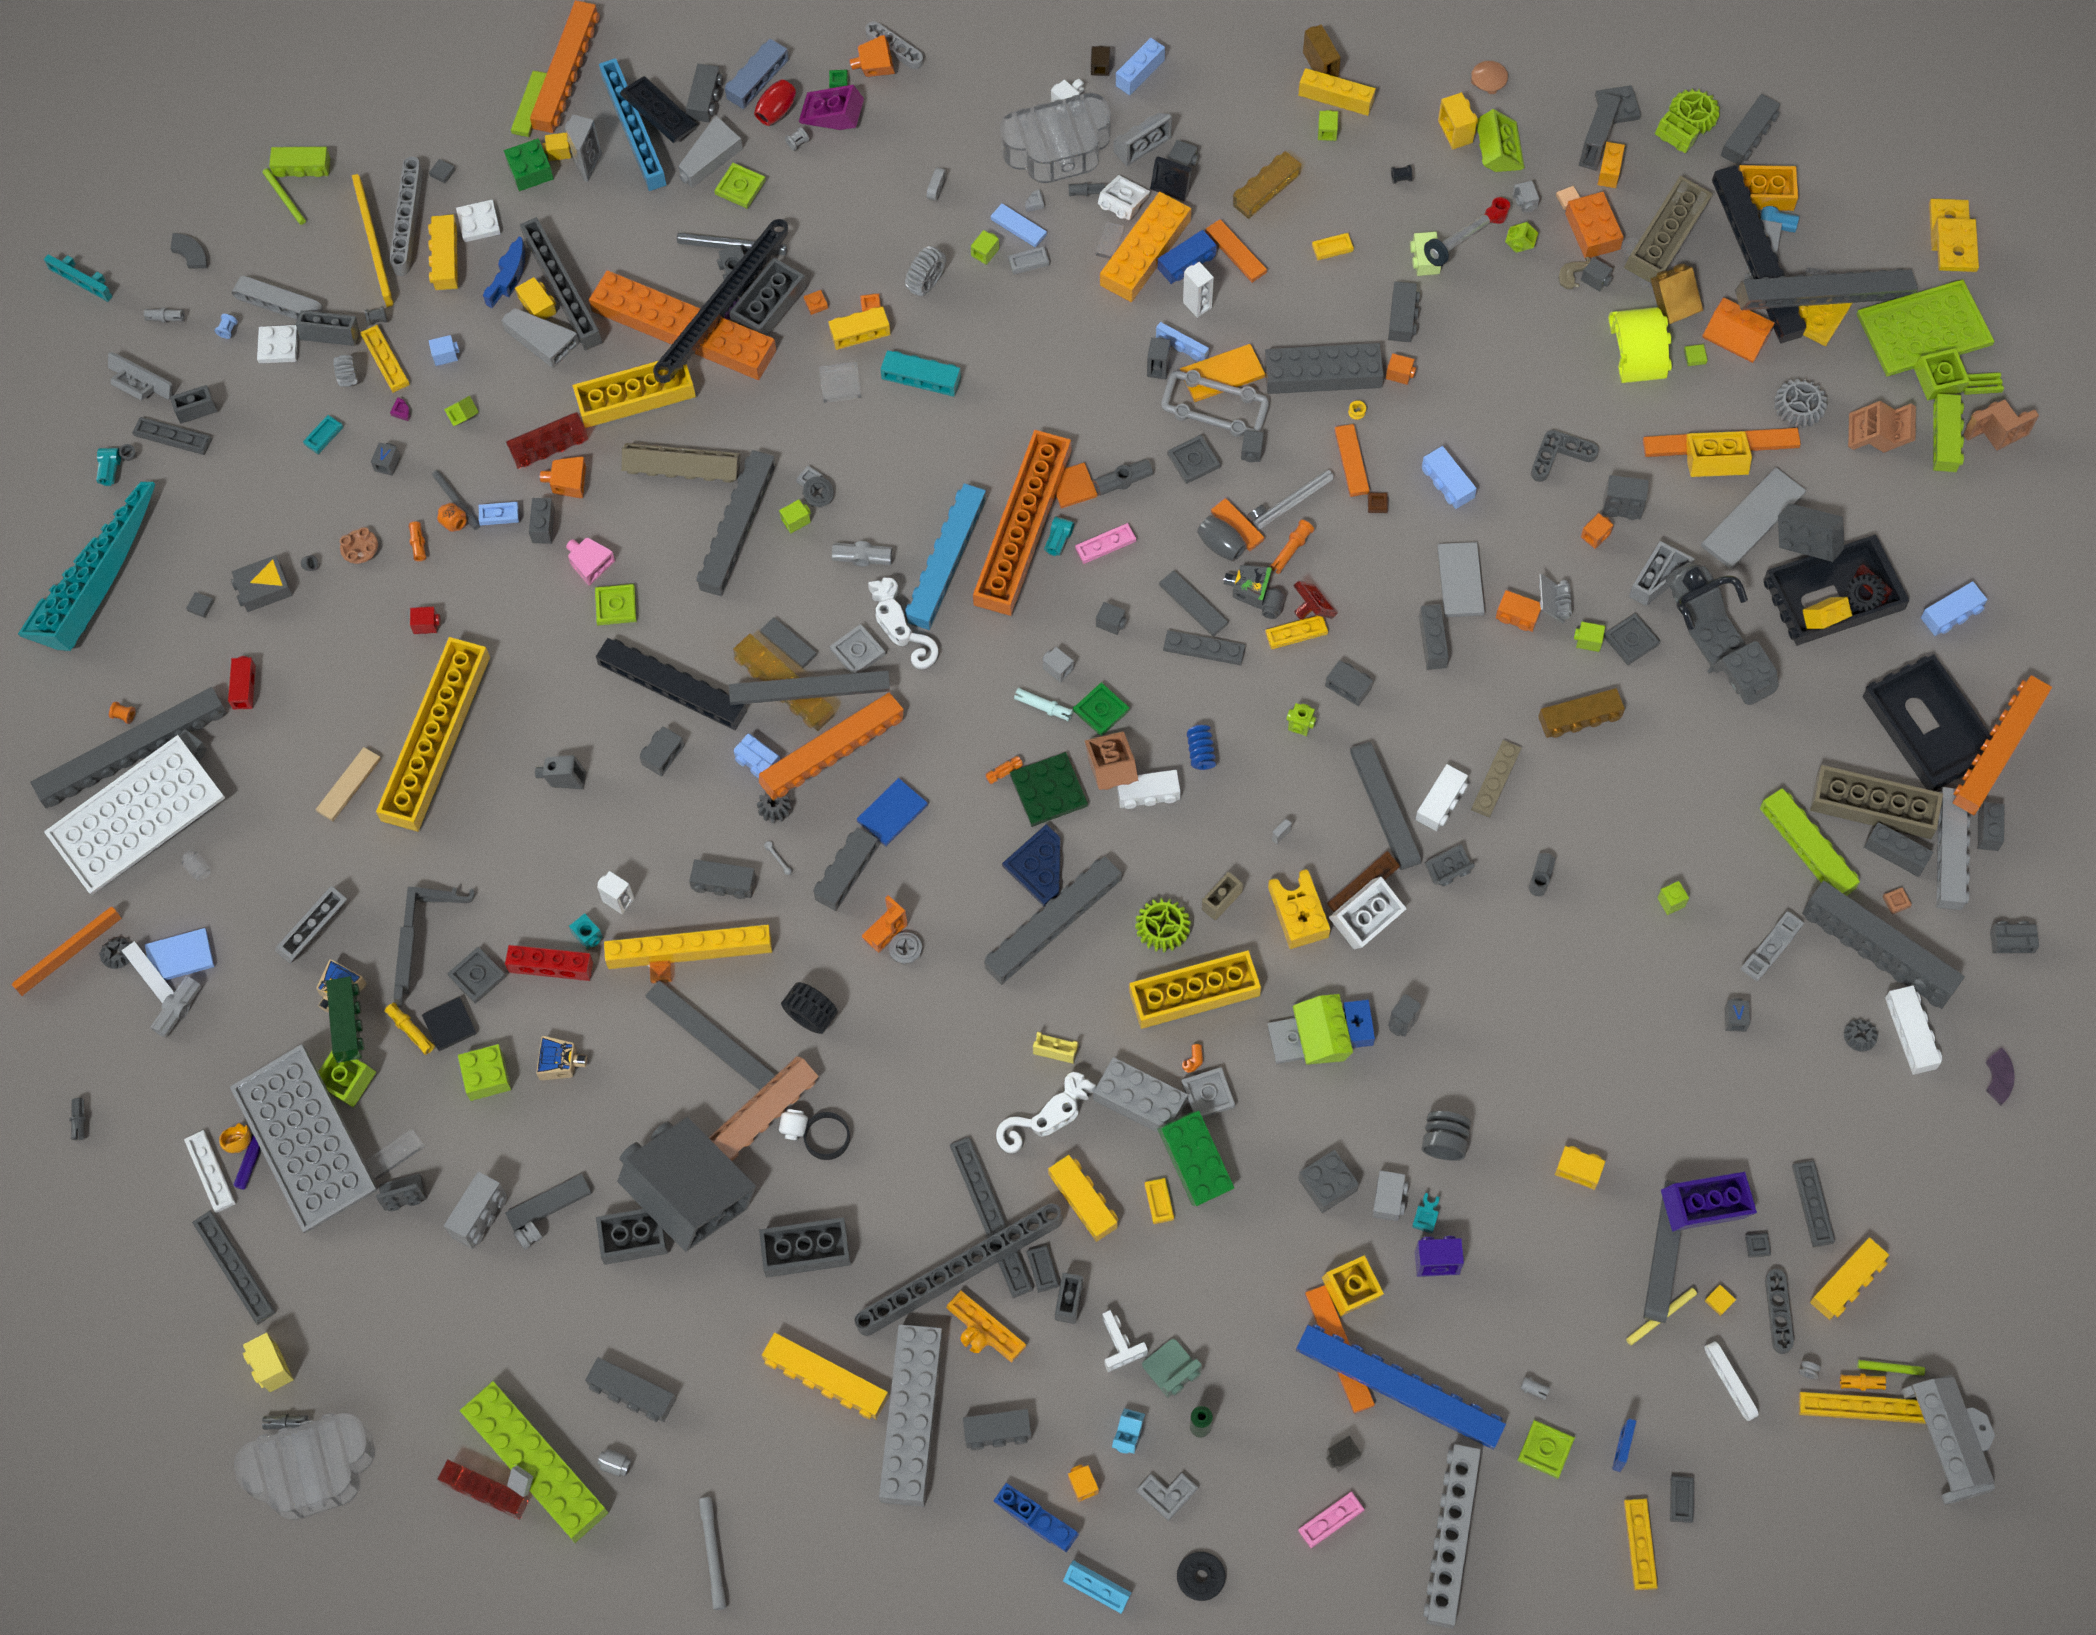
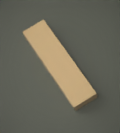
(348, 784)

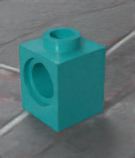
(583, 924)

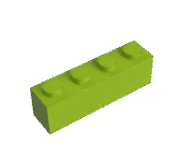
(1947, 432)

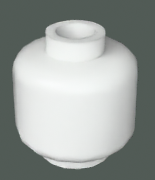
(793, 1124)

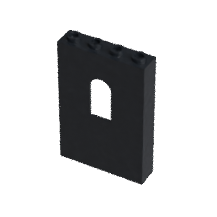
(1795, 579)
(1944, 751)

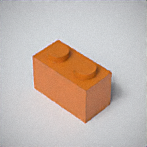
(1518, 611)

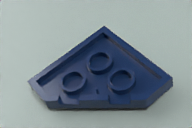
(1037, 865)

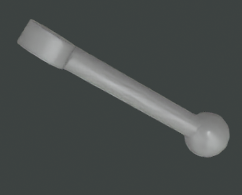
(768, 846)

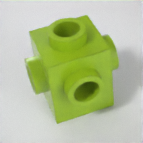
(1521, 237)
(1301, 719)

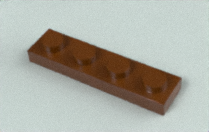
(1381, 867)

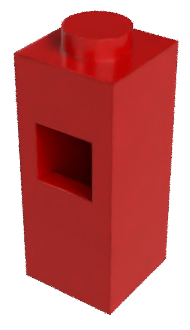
(241, 683)

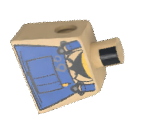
(334, 971)
(558, 1059)

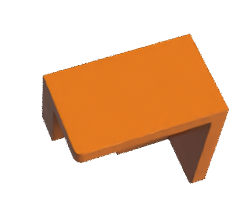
(887, 926)

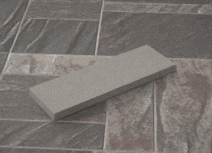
(1752, 518)

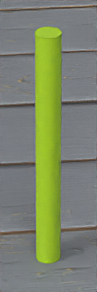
(285, 198)

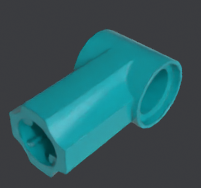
(108, 460)
(1059, 532)

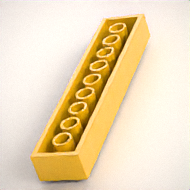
(433, 734)

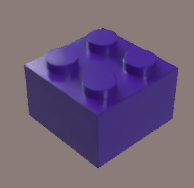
(1439, 1256)

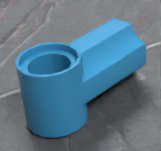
(1788, 221)

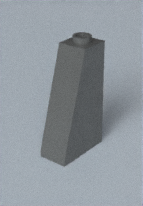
(1599, 131)

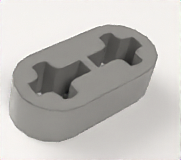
(936, 183)

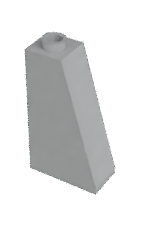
(709, 152)
(540, 336)

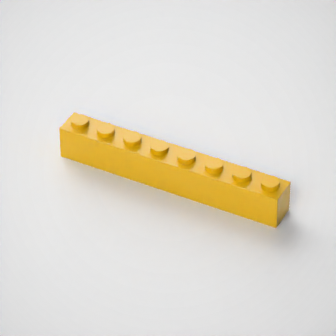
(688, 946)

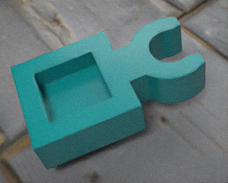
(1426, 1216)

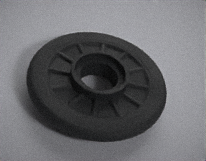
(1201, 1590)

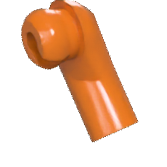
(1195, 1061)

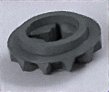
(818, 483)
(115, 961)
(1860, 1044)

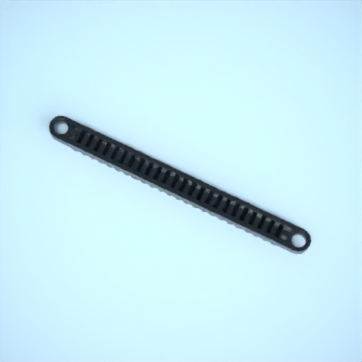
(721, 301)

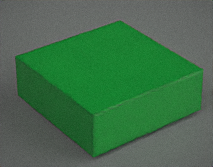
(838, 78)

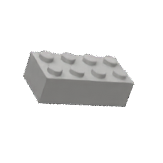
(1139, 1095)

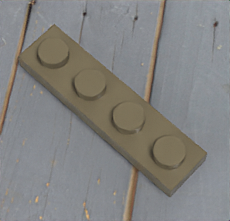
(1496, 779)

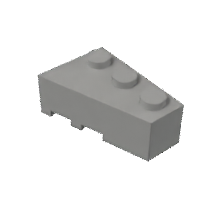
(1653, 576)

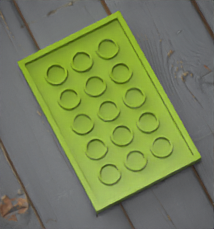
(1924, 325)

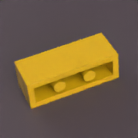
(859, 328)

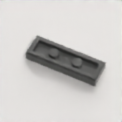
(788, 643)

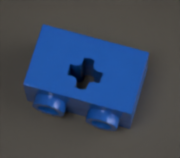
(1359, 1012)

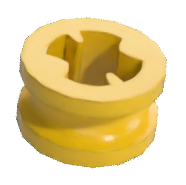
(1359, 414)

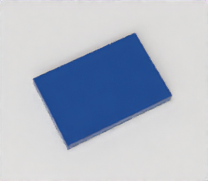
(892, 812)

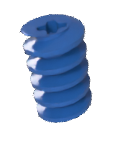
(1200, 747)

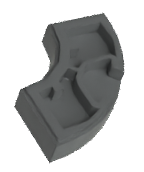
(189, 249)

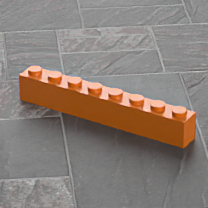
(564, 67)
(2002, 745)
(831, 746)

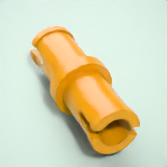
(1862, 1382)

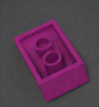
(832, 108)

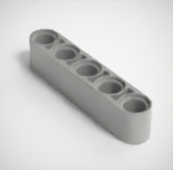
(273, 298)

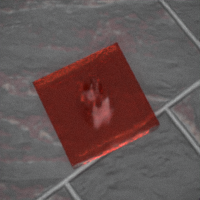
(1313, 602)

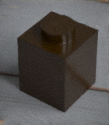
(1100, 61)

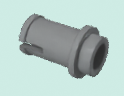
(1535, 1388)

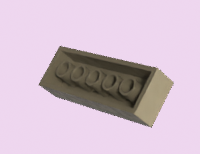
(1668, 229)
(1875, 801)

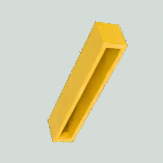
(825, 1376)

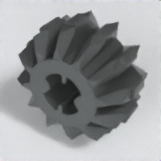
(768, 811)

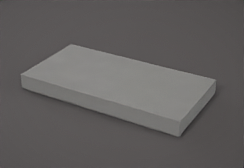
(1460, 579)

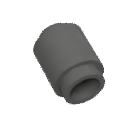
(1272, 603)

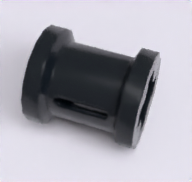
(1401, 174)

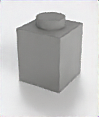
(1058, 664)

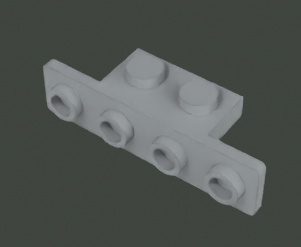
(135, 379)

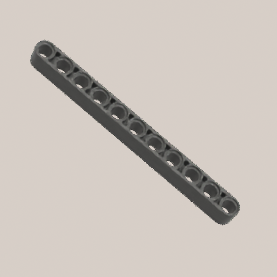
(953, 1279)

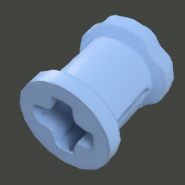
(226, 326)

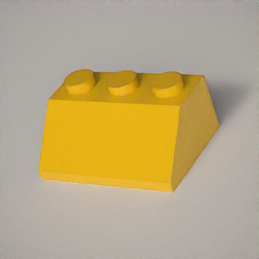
(1718, 454)

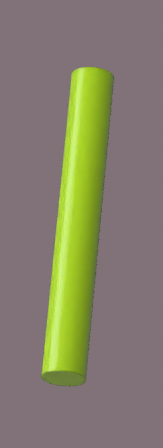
(1890, 1367)

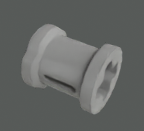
(796, 138)

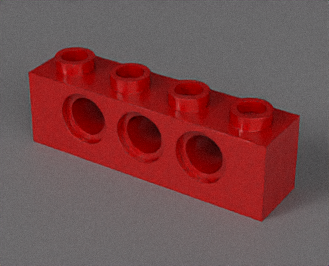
(549, 963)

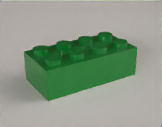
(1195, 1158)

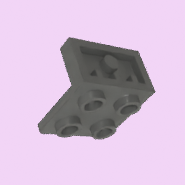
(401, 1193)

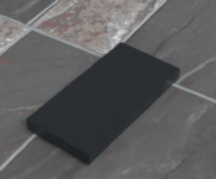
(658, 109)

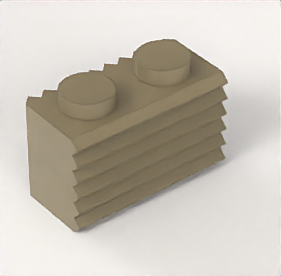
(1222, 896)

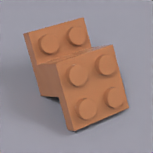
(2000, 424)
(1882, 426)

